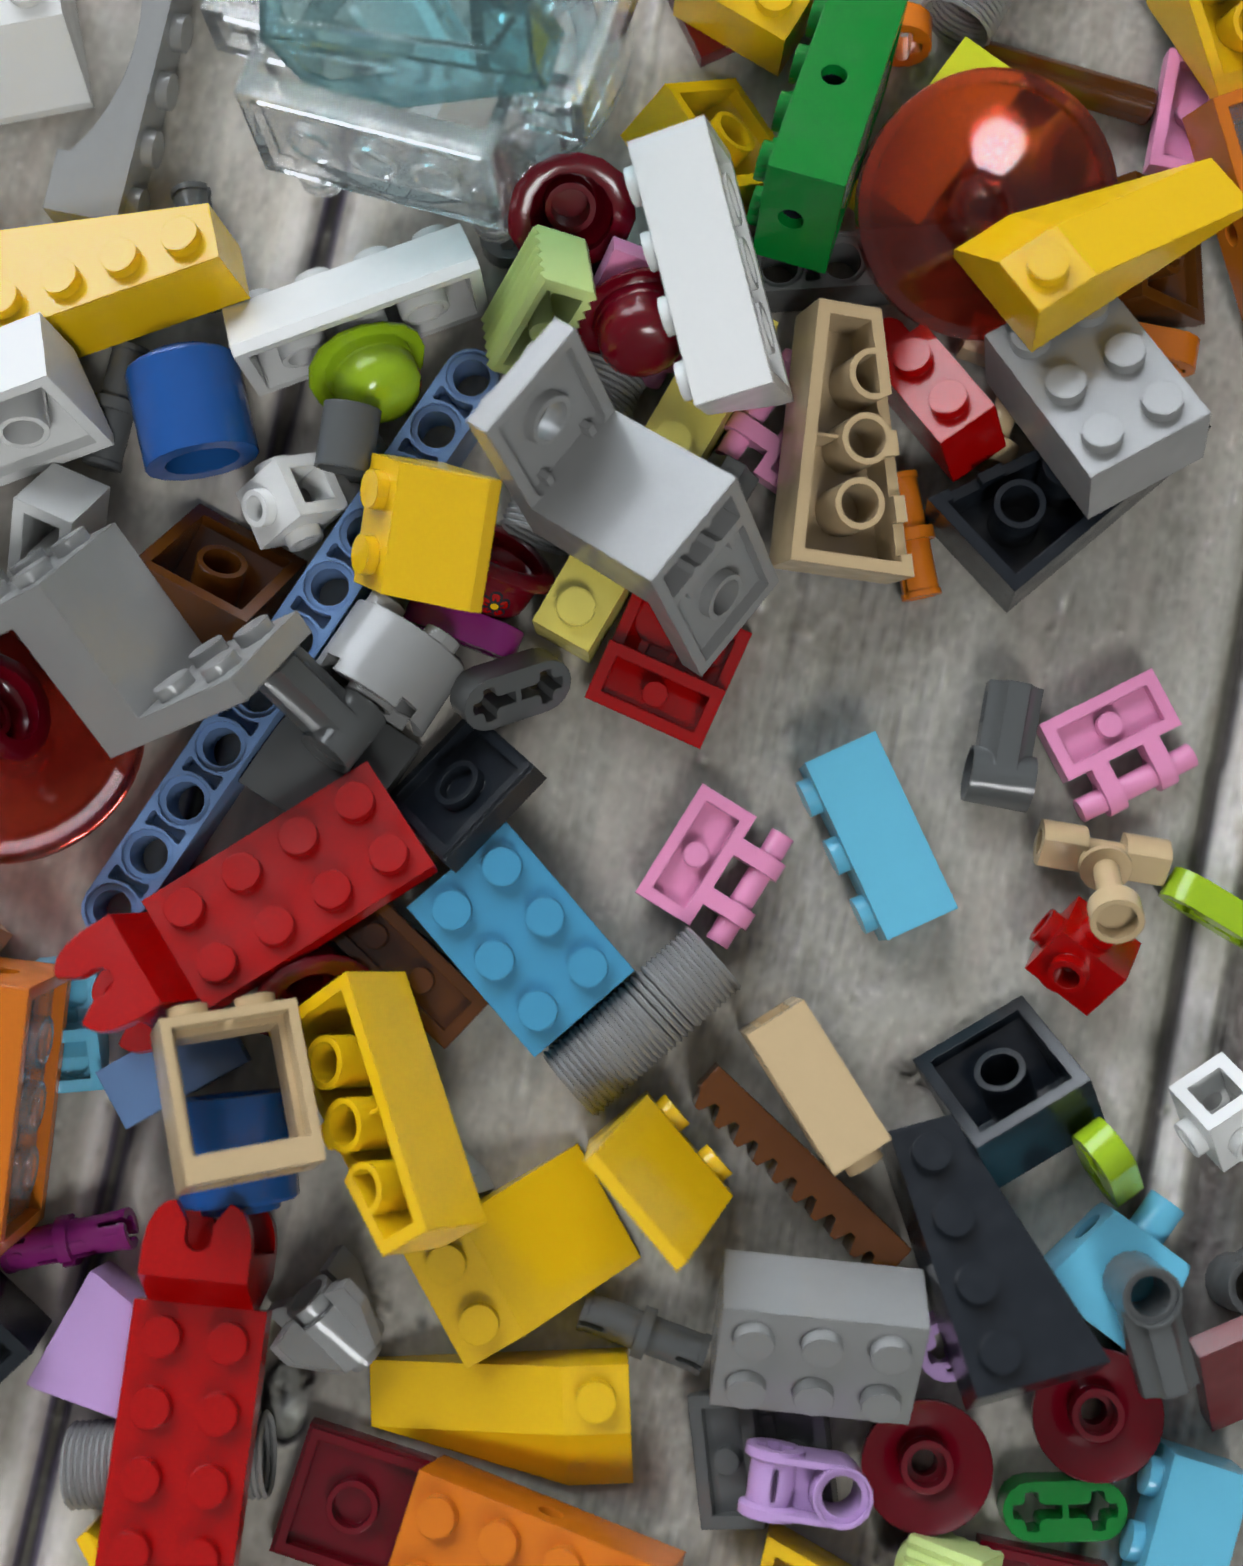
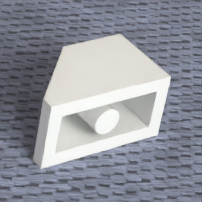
(54, 507)

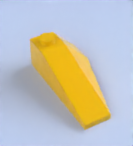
(1084, 251)
(525, 1410)

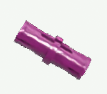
(72, 1239)

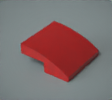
(650, 684)

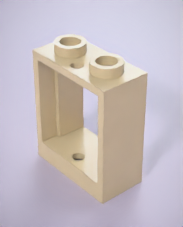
(251, 1015)
(816, 1087)

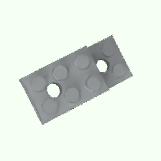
(624, 497)
(125, 648)

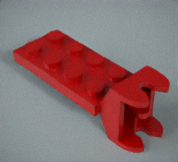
(248, 909)
(190, 1391)

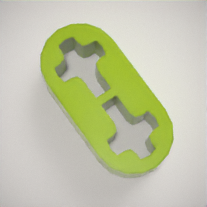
(1205, 904)
(1108, 1161)

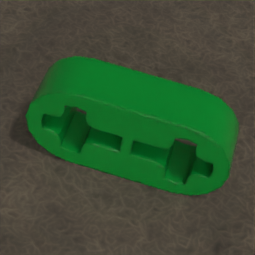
(1061, 1523)

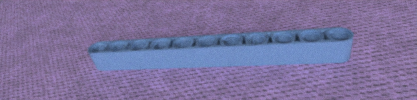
(196, 764)

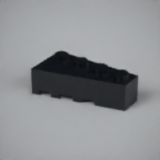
(1016, 526)
(987, 1281)

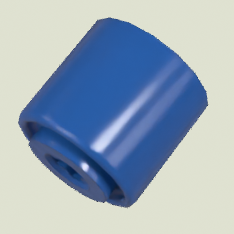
(190, 411)
(232, 1122)

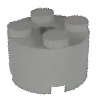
(394, 662)

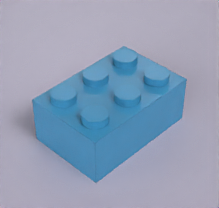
(521, 940)

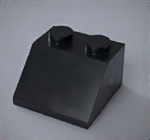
(1010, 1089)

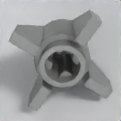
(329, 1320)

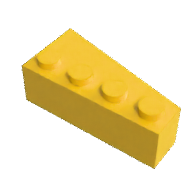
(120, 273)
(388, 1112)

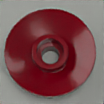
(1108, 1445)
(946, 1492)

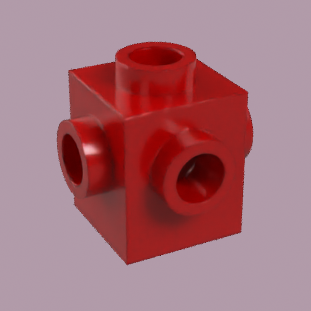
(1077, 962)

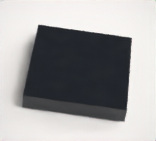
(465, 792)

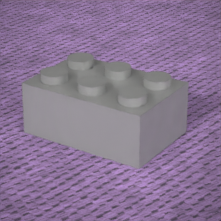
(1099, 405)
(818, 1337)

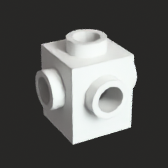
(291, 502)
(1211, 1111)

